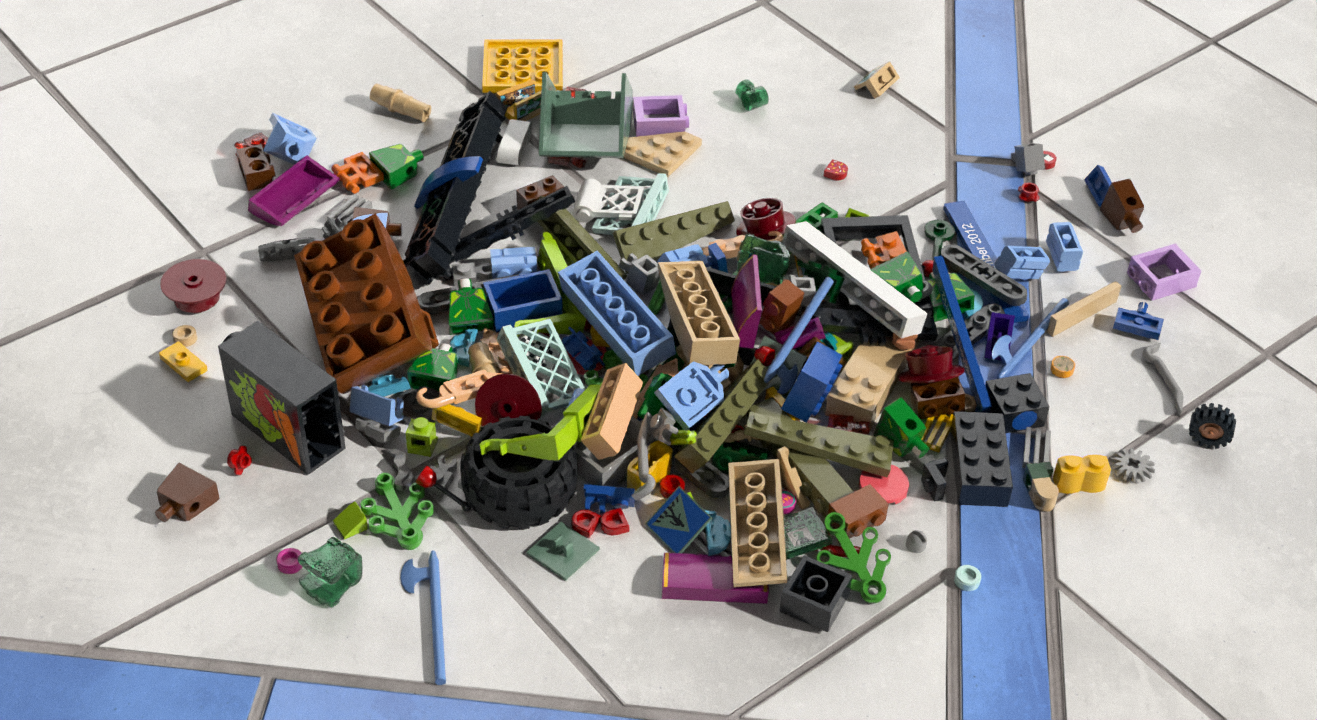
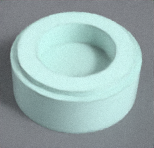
(967, 578)

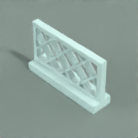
(649, 208)
(521, 366)

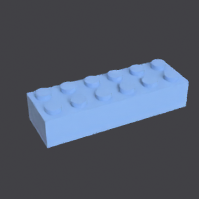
(617, 313)

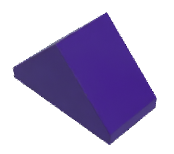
(998, 326)

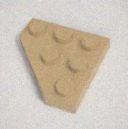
(662, 151)

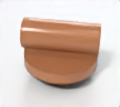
(904, 343)

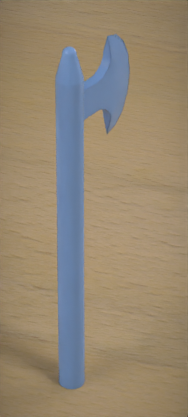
(1001, 347)
(777, 367)
(409, 577)

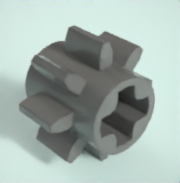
(333, 226)

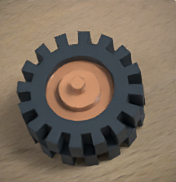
(1212, 425)

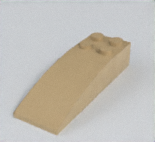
(698, 313)
(867, 381)
(757, 523)

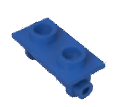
(578, 343)

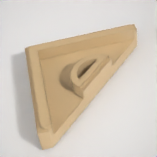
(790, 479)

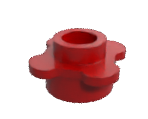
(1029, 192)
(239, 459)

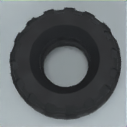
(516, 497)

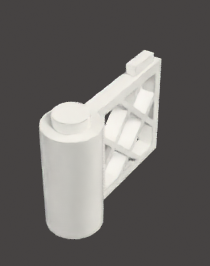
(593, 198)

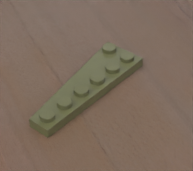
(672, 232)
(841, 446)

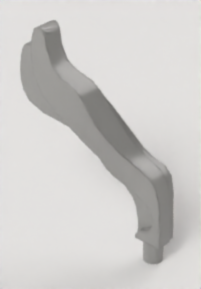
(405, 476)

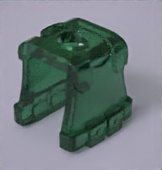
(772, 258)
(332, 571)

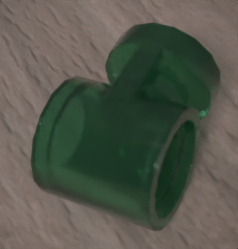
(751, 96)

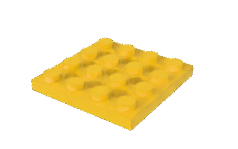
(519, 52)

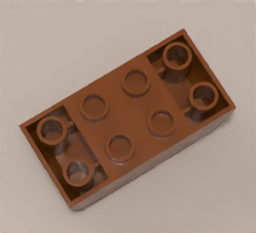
(361, 303)

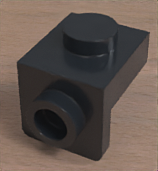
(933, 478)

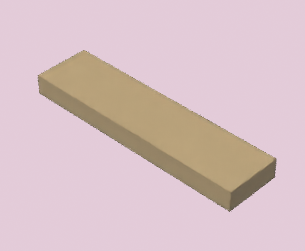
(1083, 308)

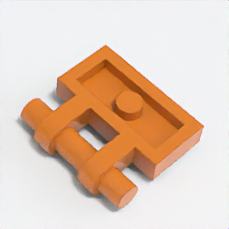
(363, 172)
(887, 245)

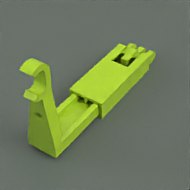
(551, 258)
(558, 440)

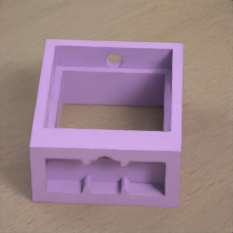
(659, 105)
(1176, 260)

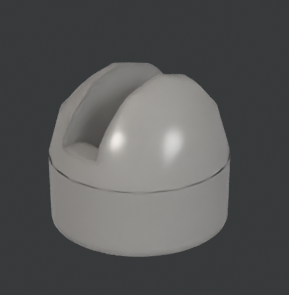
(916, 541)

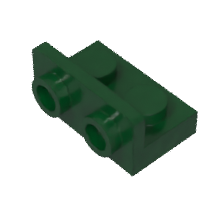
(813, 270)
(737, 452)

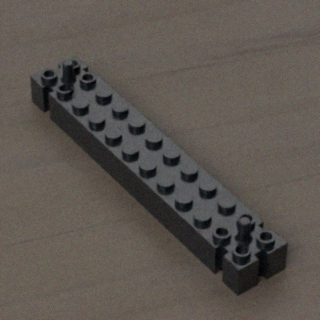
(450, 204)

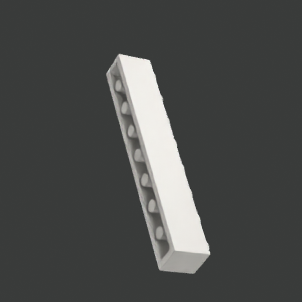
(860, 283)

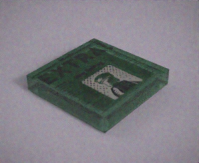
(804, 533)

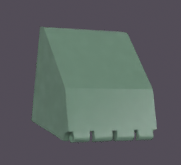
(584, 124)

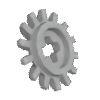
(1143, 468)

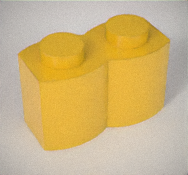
(658, 461)
(1081, 474)

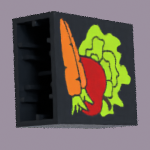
(282, 396)

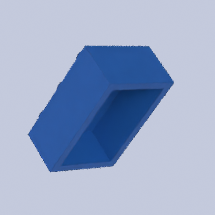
(522, 298)
(813, 383)

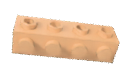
(612, 411)

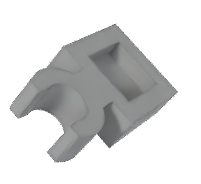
(469, 271)
(662, 426)
(378, 431)
(444, 475)

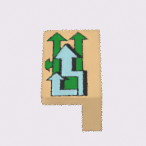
(879, 79)

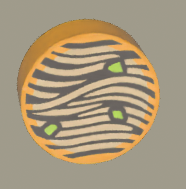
(1062, 366)

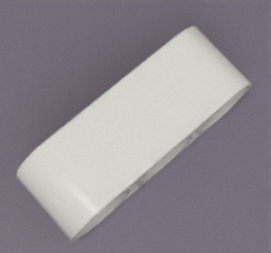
(514, 142)

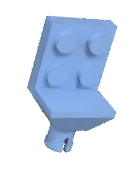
(289, 140)
(693, 392)

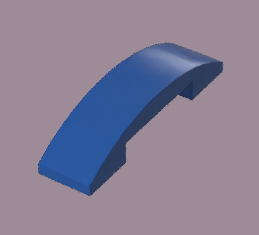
(462, 168)

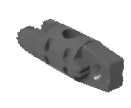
(282, 249)

